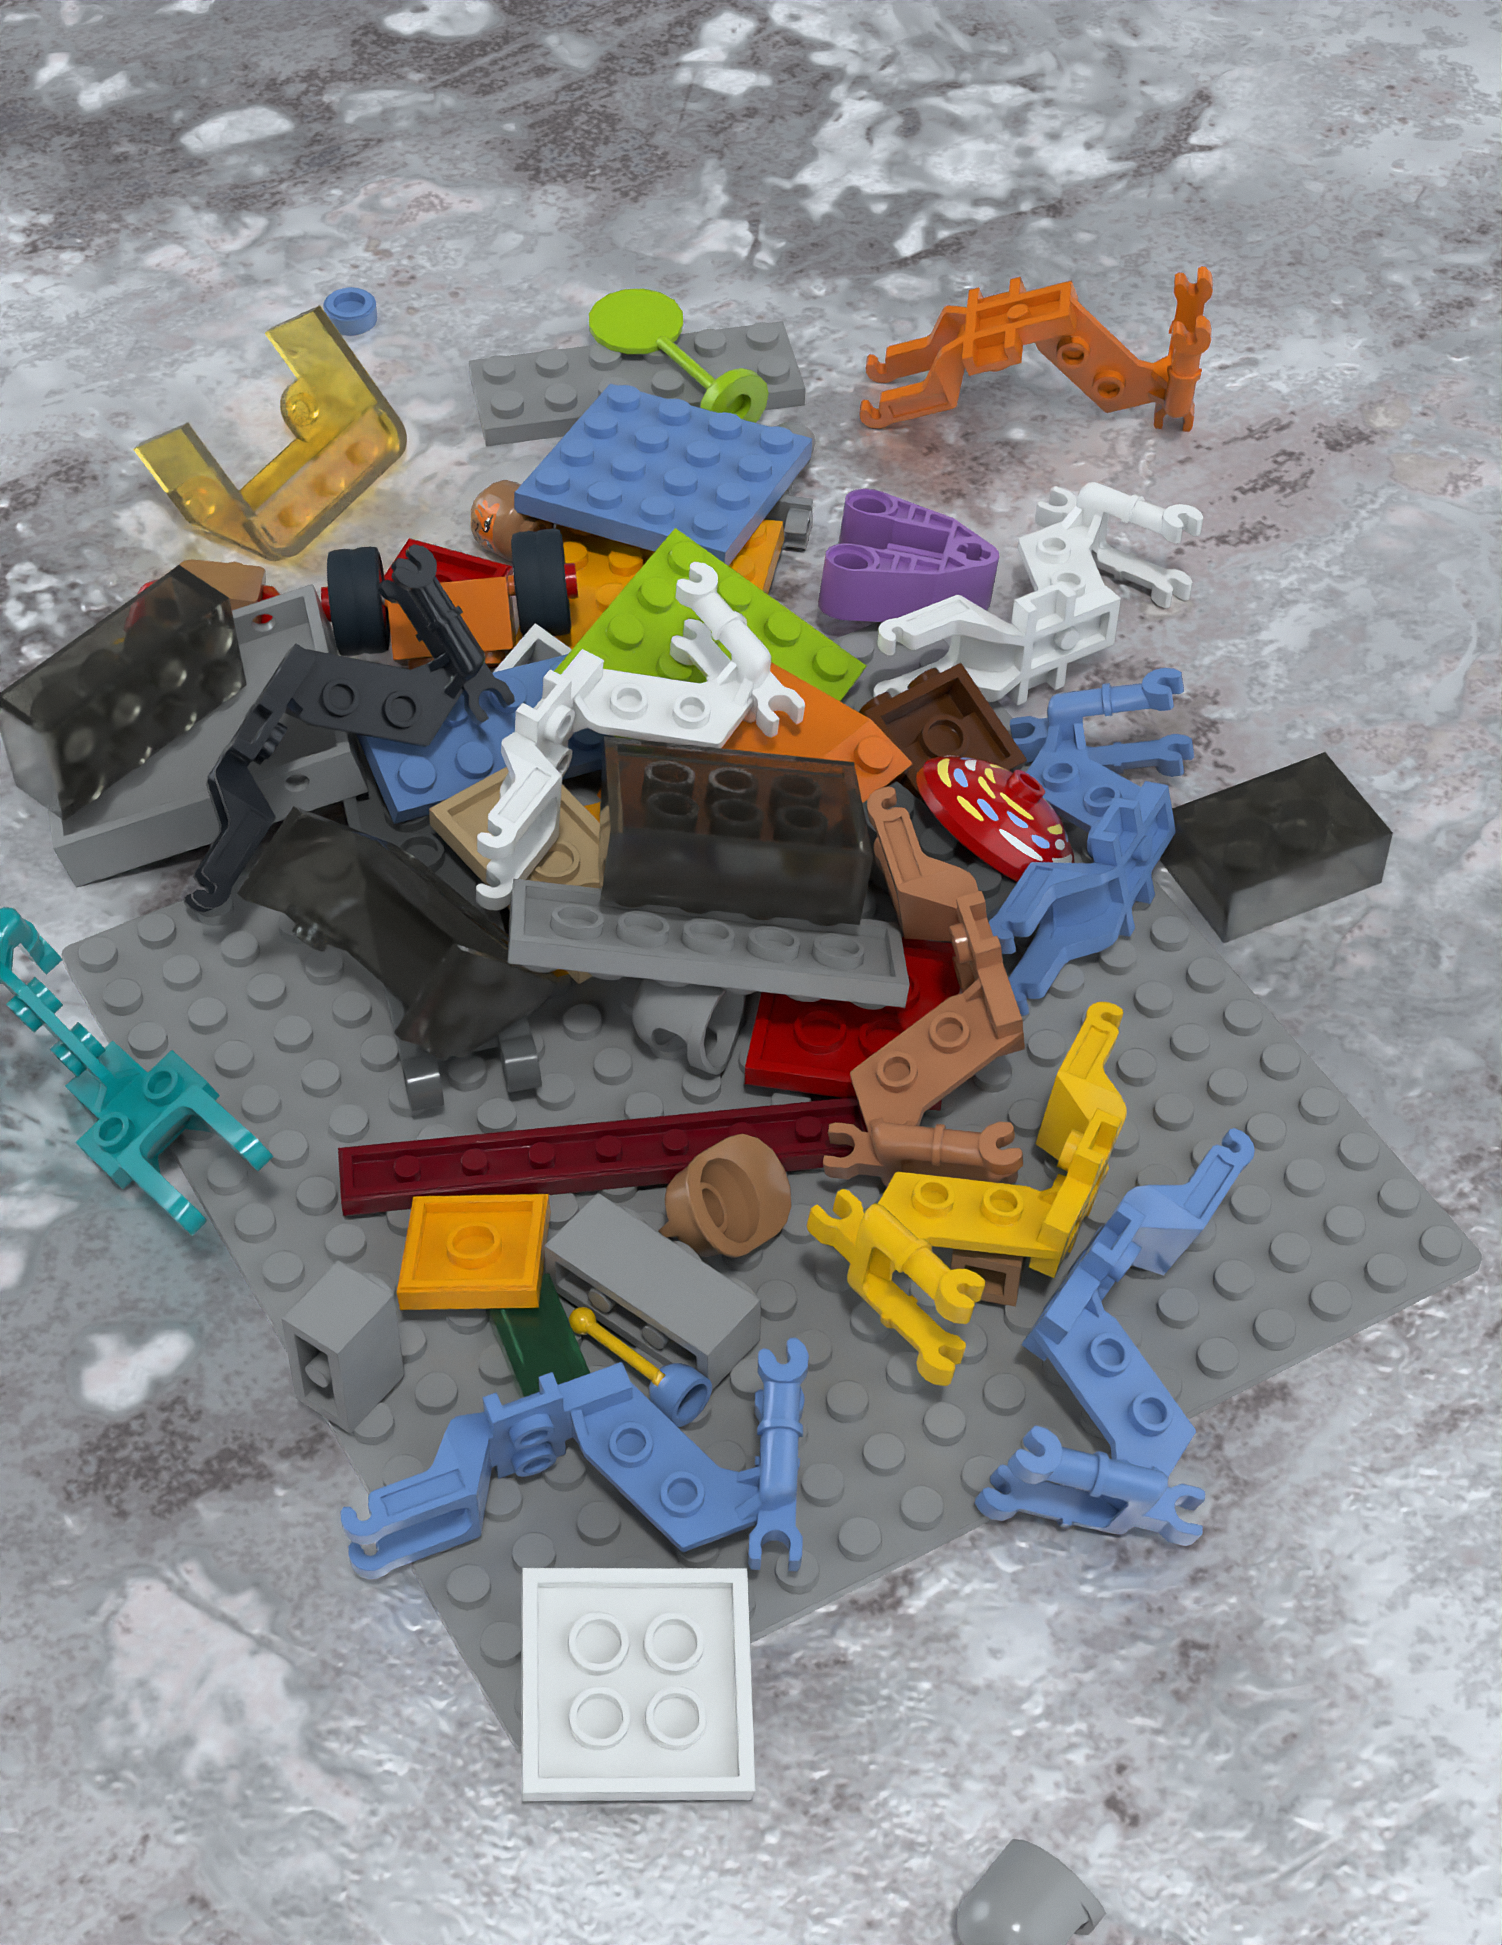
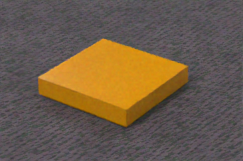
(474, 1252)

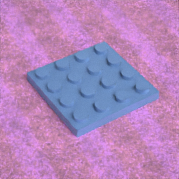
(660, 465)

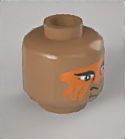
(496, 519)

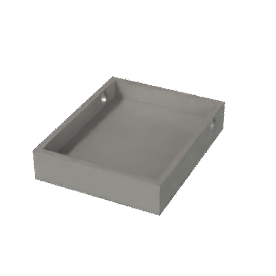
(166, 800)

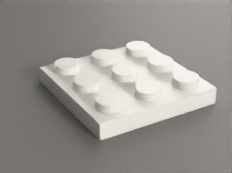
(636, 1684)

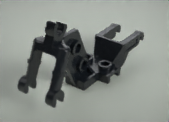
(347, 698)

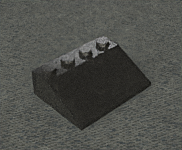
(732, 832)

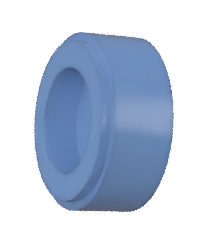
(351, 310)

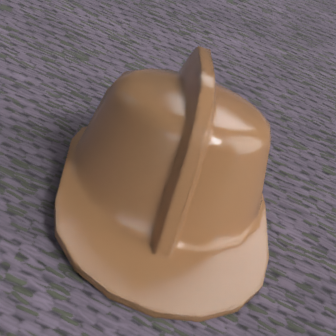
(728, 1198)

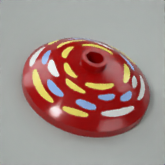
(994, 813)

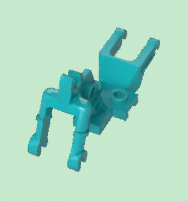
(135, 1108)

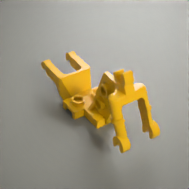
(982, 1216)

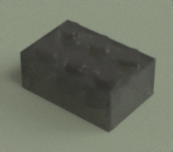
(1276, 847)

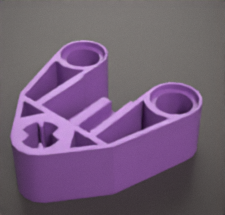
(901, 560)

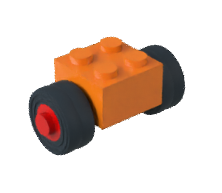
(365, 619)

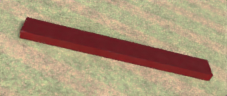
(581, 1155)

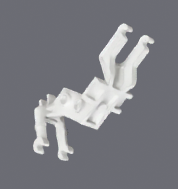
(1070, 607)
(630, 707)

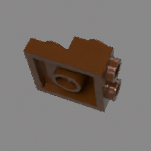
(943, 718)

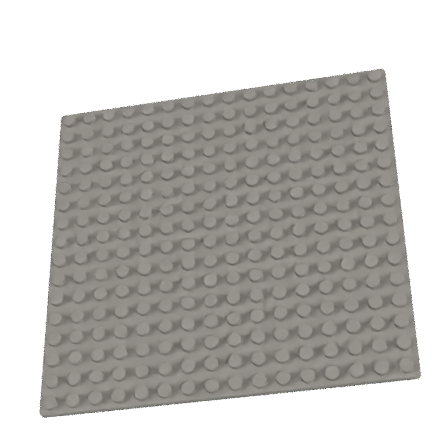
(305, 1056)

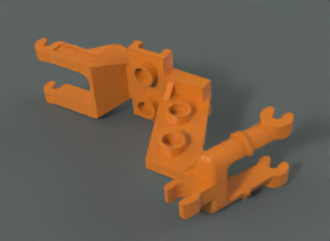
(992, 337)

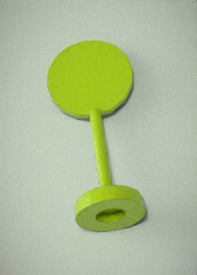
(650, 322)

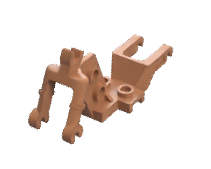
(947, 1043)

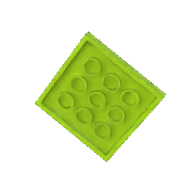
(645, 616)

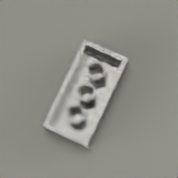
(121, 692)

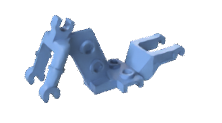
(1128, 827)
(1113, 1377)
(625, 1441)

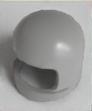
(686, 1011)
(1027, 1901)

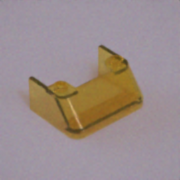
(340, 448)

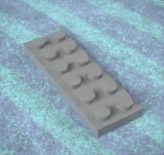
(551, 389)
(576, 931)

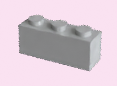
(653, 1290)

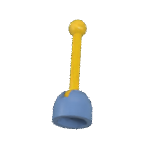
(674, 1388)

